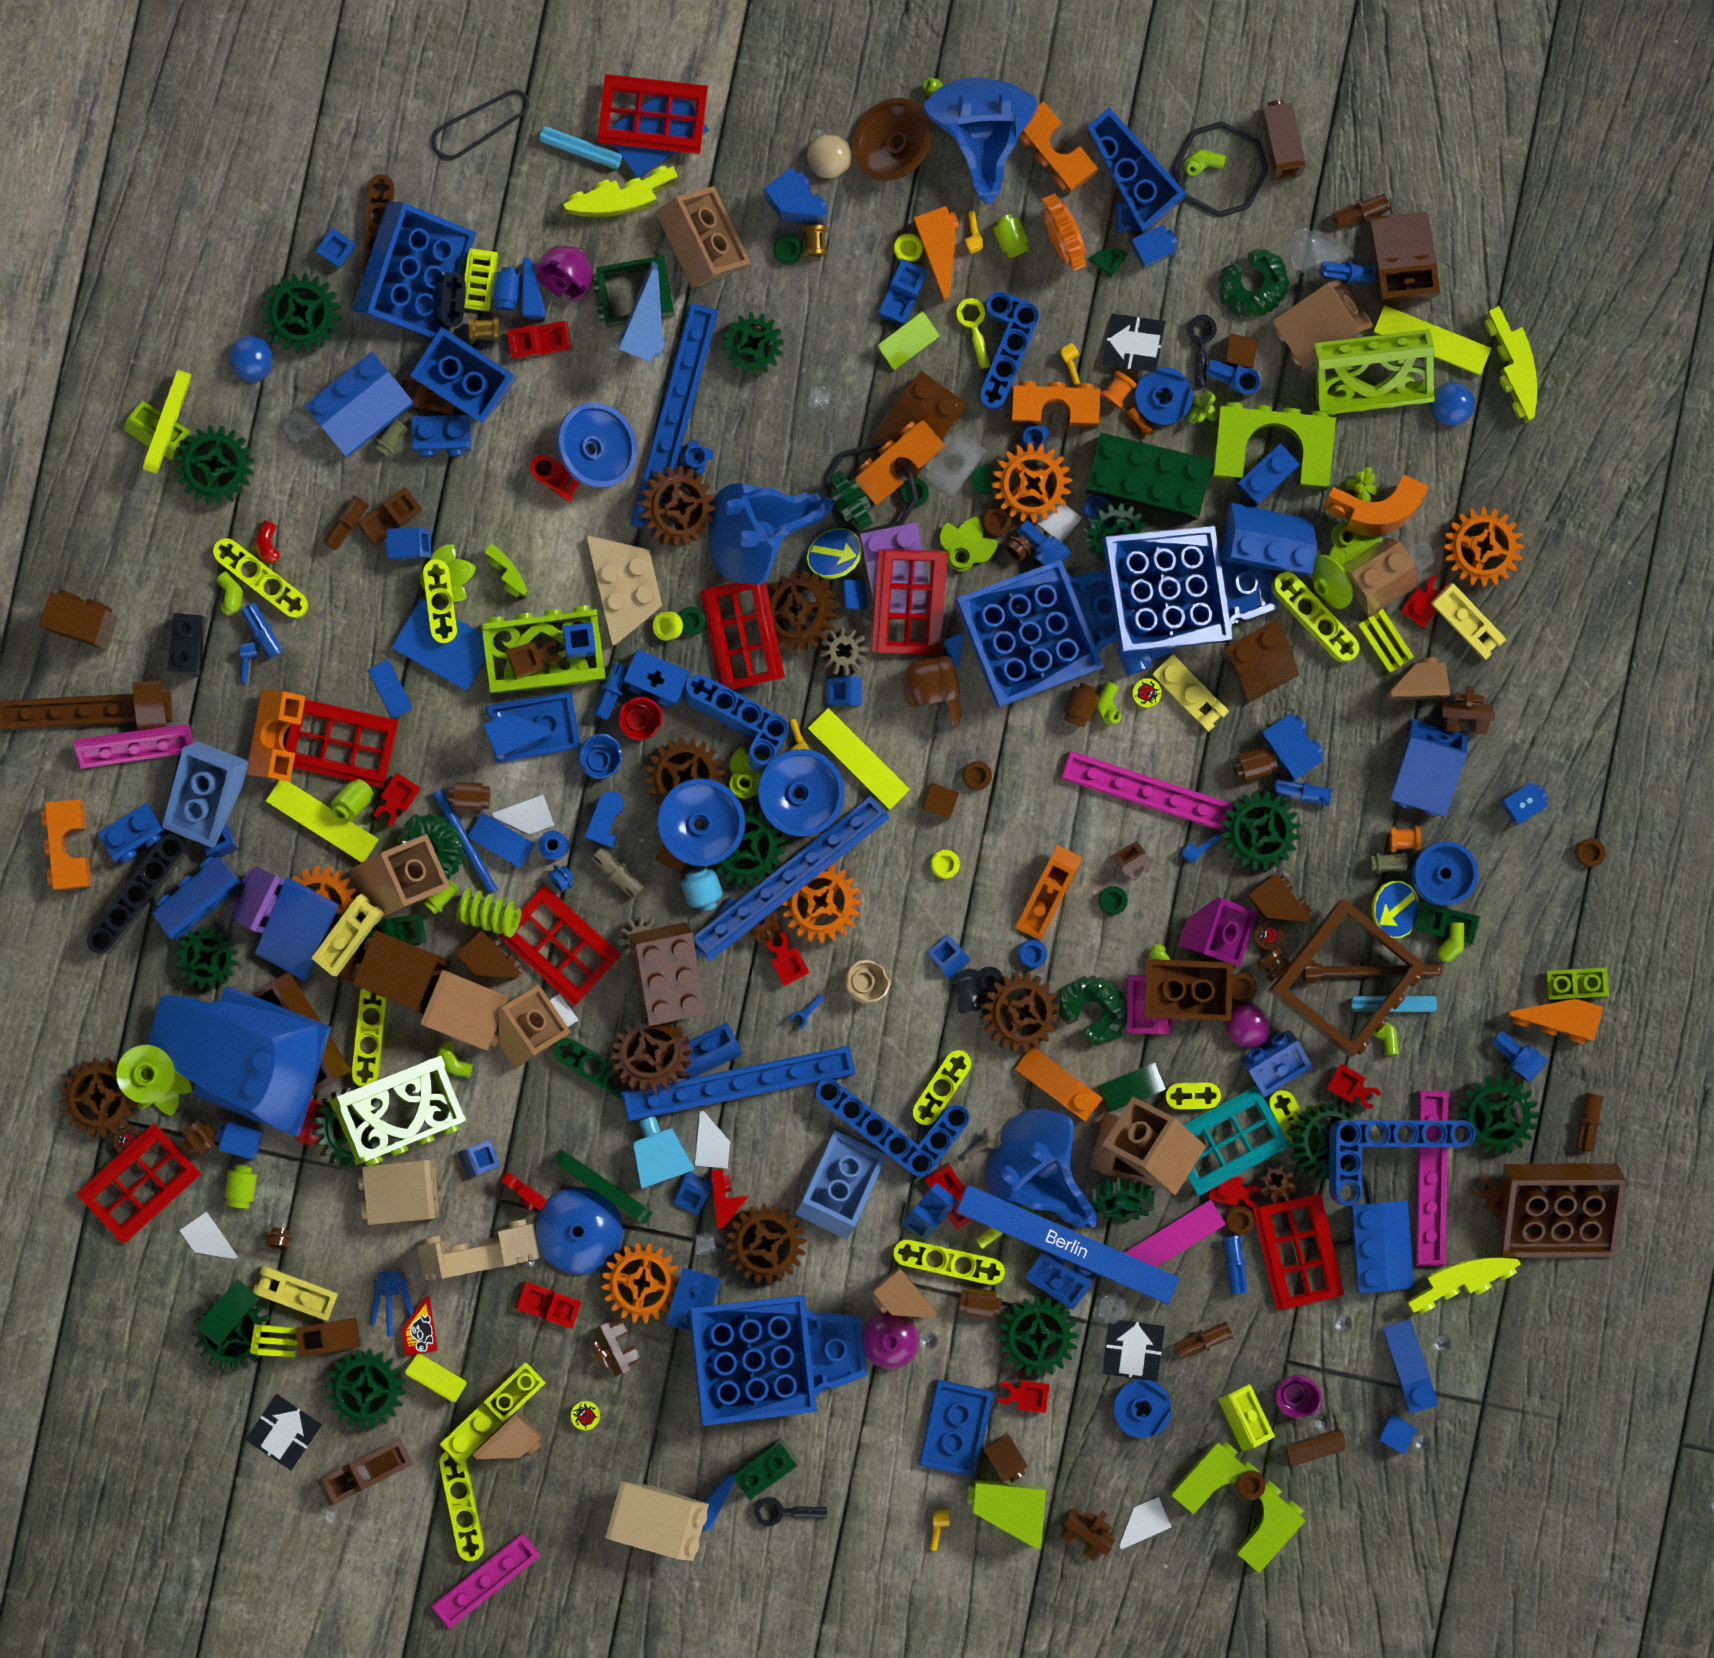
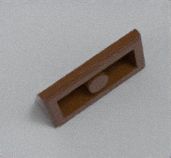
(1315, 1447)

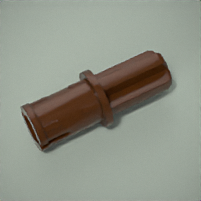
(1361, 211)
(345, 523)
(1589, 1122)
(1203, 1340)

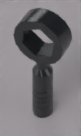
(1201, 355)
(795, 1512)

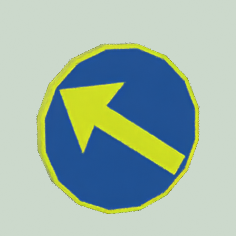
(834, 553)
(1395, 908)

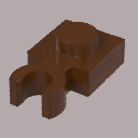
(528, 660)
(1490, 1193)

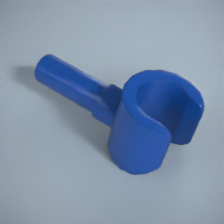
(247, 651)
(1192, 853)
(807, 1011)

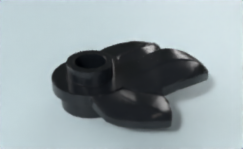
(973, 988)

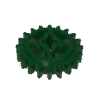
(323, 300)
(210, 489)
(763, 827)
(1282, 841)
(1513, 1093)
(335, 1139)
(1063, 1335)
(340, 1386)

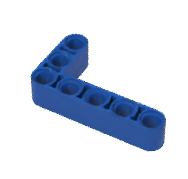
(890, 1131)
(1387, 1138)

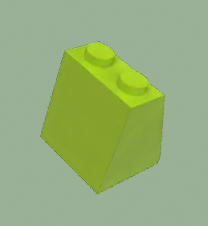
(1011, 1507)

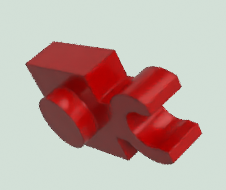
(1419, 607)
(400, 795)
(788, 964)
(1349, 1084)
(1232, 1190)
(529, 1196)
(1030, 1395)

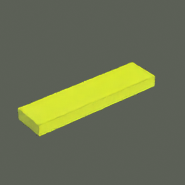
(1447, 345)
(859, 759)
(322, 821)

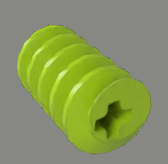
(488, 914)

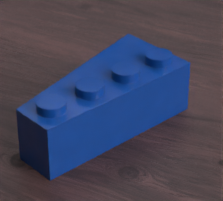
(1136, 173)

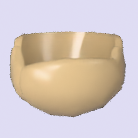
(829, 156)
(866, 981)

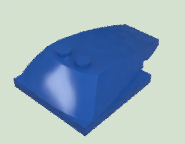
(1177, 590)
(1038, 629)
(244, 1054)
(770, 1357)

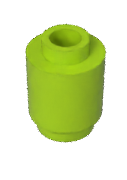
(1011, 236)
(352, 800)
(240, 1186)

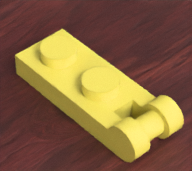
(1467, 620)
(1189, 692)
(347, 935)
(296, 1293)

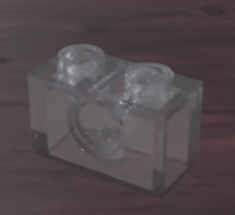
(950, 481)

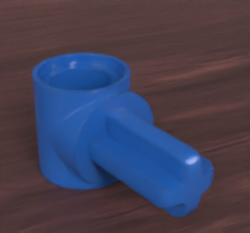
(1231, 376)
(1046, 549)
(1140, 660)
(1524, 1060)

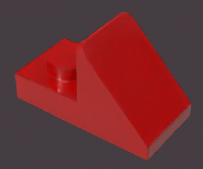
(724, 1206)

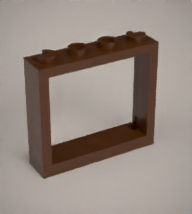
(1394, 999)

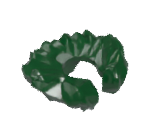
(1260, 301)
(442, 834)
(1107, 996)

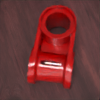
(557, 479)

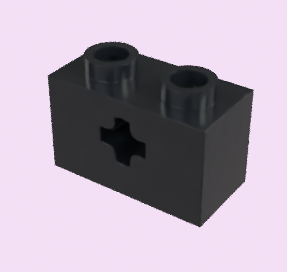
(186, 644)

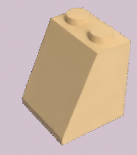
(399, 1192)
(657, 1520)

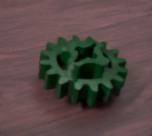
(740, 349)
(850, 500)
(1110, 521)
(199, 947)
(1122, 1199)

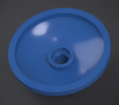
(607, 436)
(820, 786)
(706, 802)
(600, 1224)

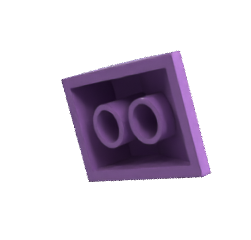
(897, 537)
(257, 899)

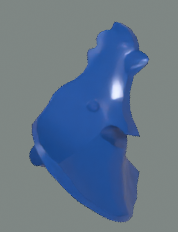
(985, 122)
(753, 523)
(1035, 1167)

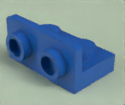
(441, 434)
(132, 833)
(1276, 1062)
(1060, 1279)
(693, 1290)

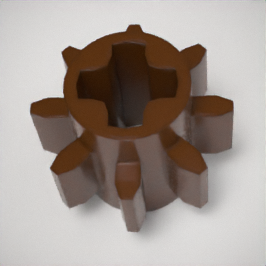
(766, 930)
(198, 1138)
(1281, 1192)

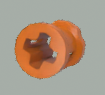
(1118, 389)
(1405, 839)

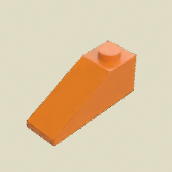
(938, 239)
(1048, 892)
(1058, 1083)

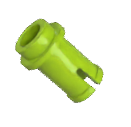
(438, 900)

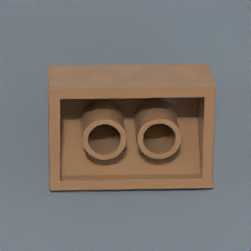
(702, 236)
(901, 1297)

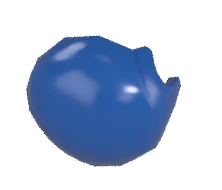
(250, 359)
(1452, 404)
(600, 756)

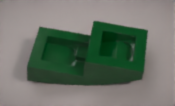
(1437, 919)
(405, 928)
(1135, 1084)
(227, 1312)

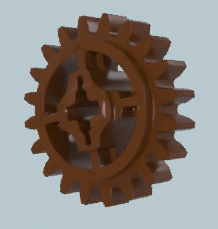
(671, 497)
(793, 594)
(663, 764)
(1026, 1002)
(660, 1076)
(101, 1109)
(742, 1253)

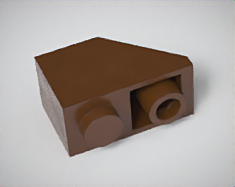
(1277, 902)
(486, 959)
(327, 1337)
(1006, 1458)

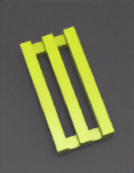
(1396, 636)
(288, 1342)

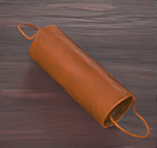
(1139, 421)

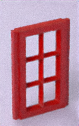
(647, 140)
(883, 598)
(718, 641)
(352, 718)
(577, 926)
(157, 1202)
(1324, 1245)

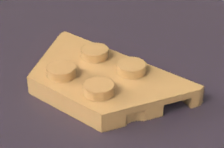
(625, 585)

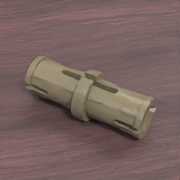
(617, 873)

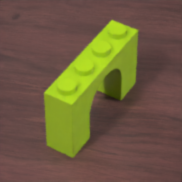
(1312, 433)
(1278, 1518)

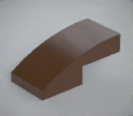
(423, 396)
(392, 514)
(149, 705)

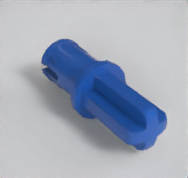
(1347, 272)
(261, 630)
(610, 691)
(1303, 791)
(1235, 1264)

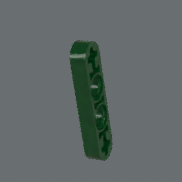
(601, 1078)
(602, 1186)

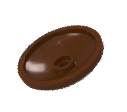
(881, 134)

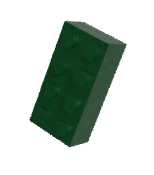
(1149, 476)

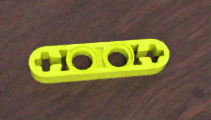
(167, 421)
(262, 576)
(1318, 613)
(365, 1030)
(948, 1264)
(464, 1504)

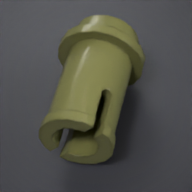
(390, 438)
(1388, 863)

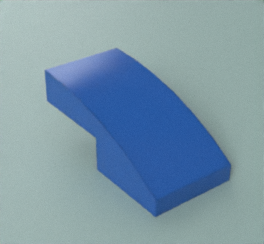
(902, 293)
(501, 840)
(929, 1212)

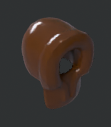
(932, 682)

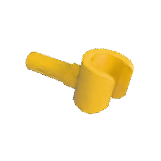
(974, 243)
(1069, 353)
(797, 735)
(940, 1519)

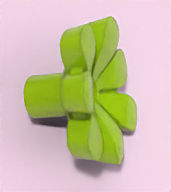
(1203, 408)
(1363, 484)

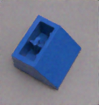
(793, 201)

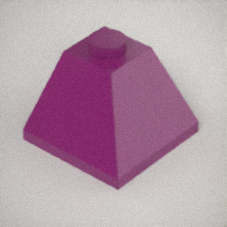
(1219, 931)

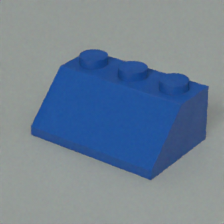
(463, 375)
(359, 404)
(1269, 540)
(196, 897)
(1381, 1246)

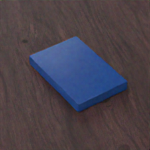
(645, 160)
(456, 660)
(550, 711)
(296, 928)
(956, 1428)

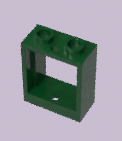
(600, 285)
(773, 1460)

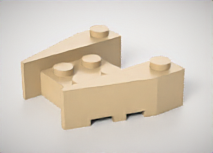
(442, 1261)

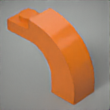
(1381, 516)

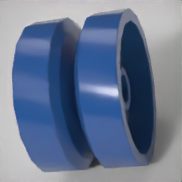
(1427, 878)

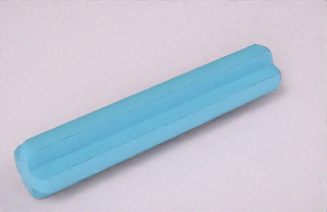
(580, 147)
(1410, 1004)

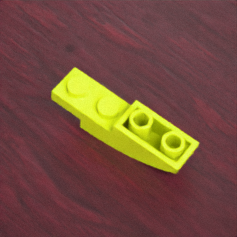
(610, 201)
(1520, 375)
(1472, 1274)
(492, 1413)

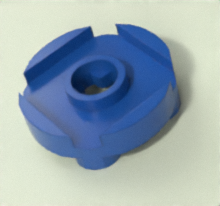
(1177, 388)
(1142, 1425)

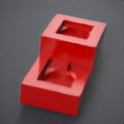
(539, 340)
(949, 1181)
(548, 1304)

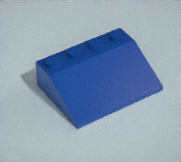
(405, 266)

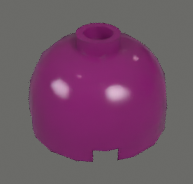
(565, 271)
(890, 1341)

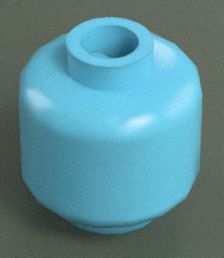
(701, 888)

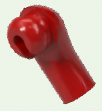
(264, 545)

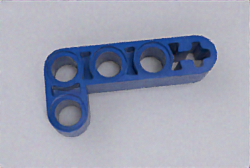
(1004, 354)
(733, 717)

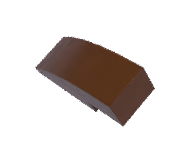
(364, 1472)

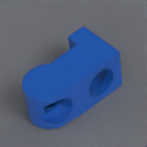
(608, 808)

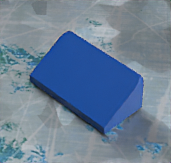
(712, 1050)

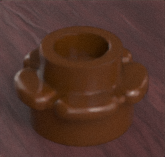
(1018, 548)
(278, 1238)

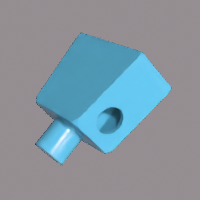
(659, 1154)

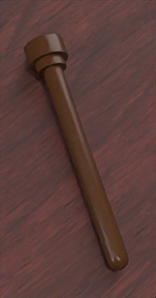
(1315, 971)

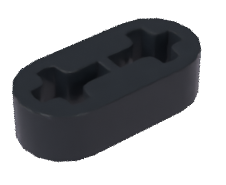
(449, 299)

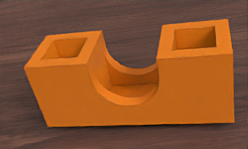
(1068, 169)
(1081, 402)
(879, 476)
(275, 714)
(61, 820)

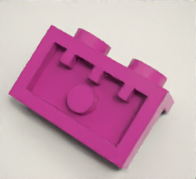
(1135, 1010)

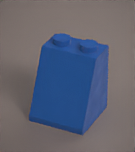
(1429, 768)

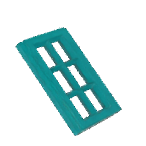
(1248, 1159)

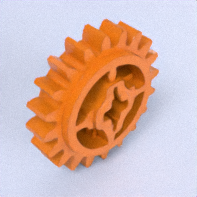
(1063, 232)
(1047, 501)
(1470, 543)
(326, 881)
(814, 914)
(617, 1278)

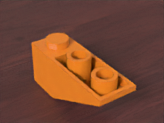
(1570, 1017)

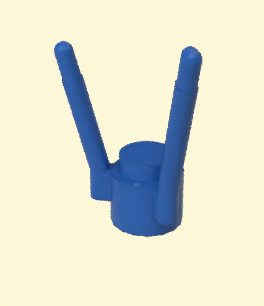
(388, 1285)

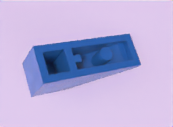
(1410, 1366)

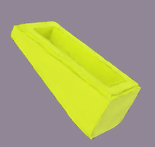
(470, 267)

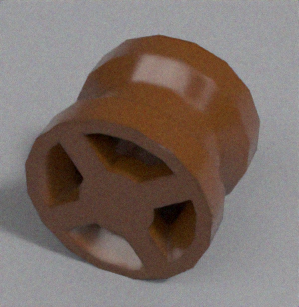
(1273, 964)

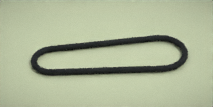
(451, 157)

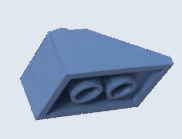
(643, 327)
(204, 792)
(840, 1185)

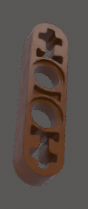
(371, 228)

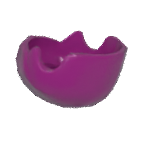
(1248, 1025)
(1298, 1396)

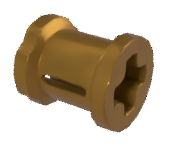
(814, 240)
(484, 330)

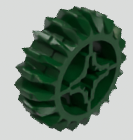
(1308, 1127)
(218, 1352)

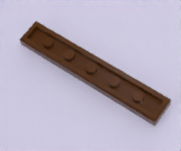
(72, 711)

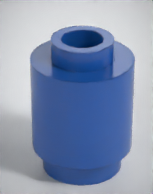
(506, 289)
(560, 852)

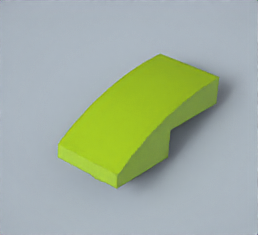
(514, 583)
(1578, 983)

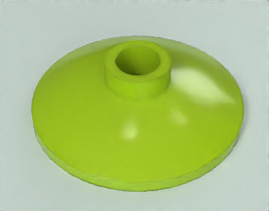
(1331, 582)
(132, 1081)

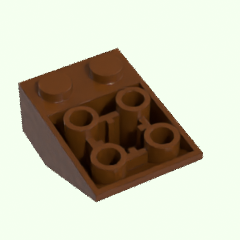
(1404, 257)

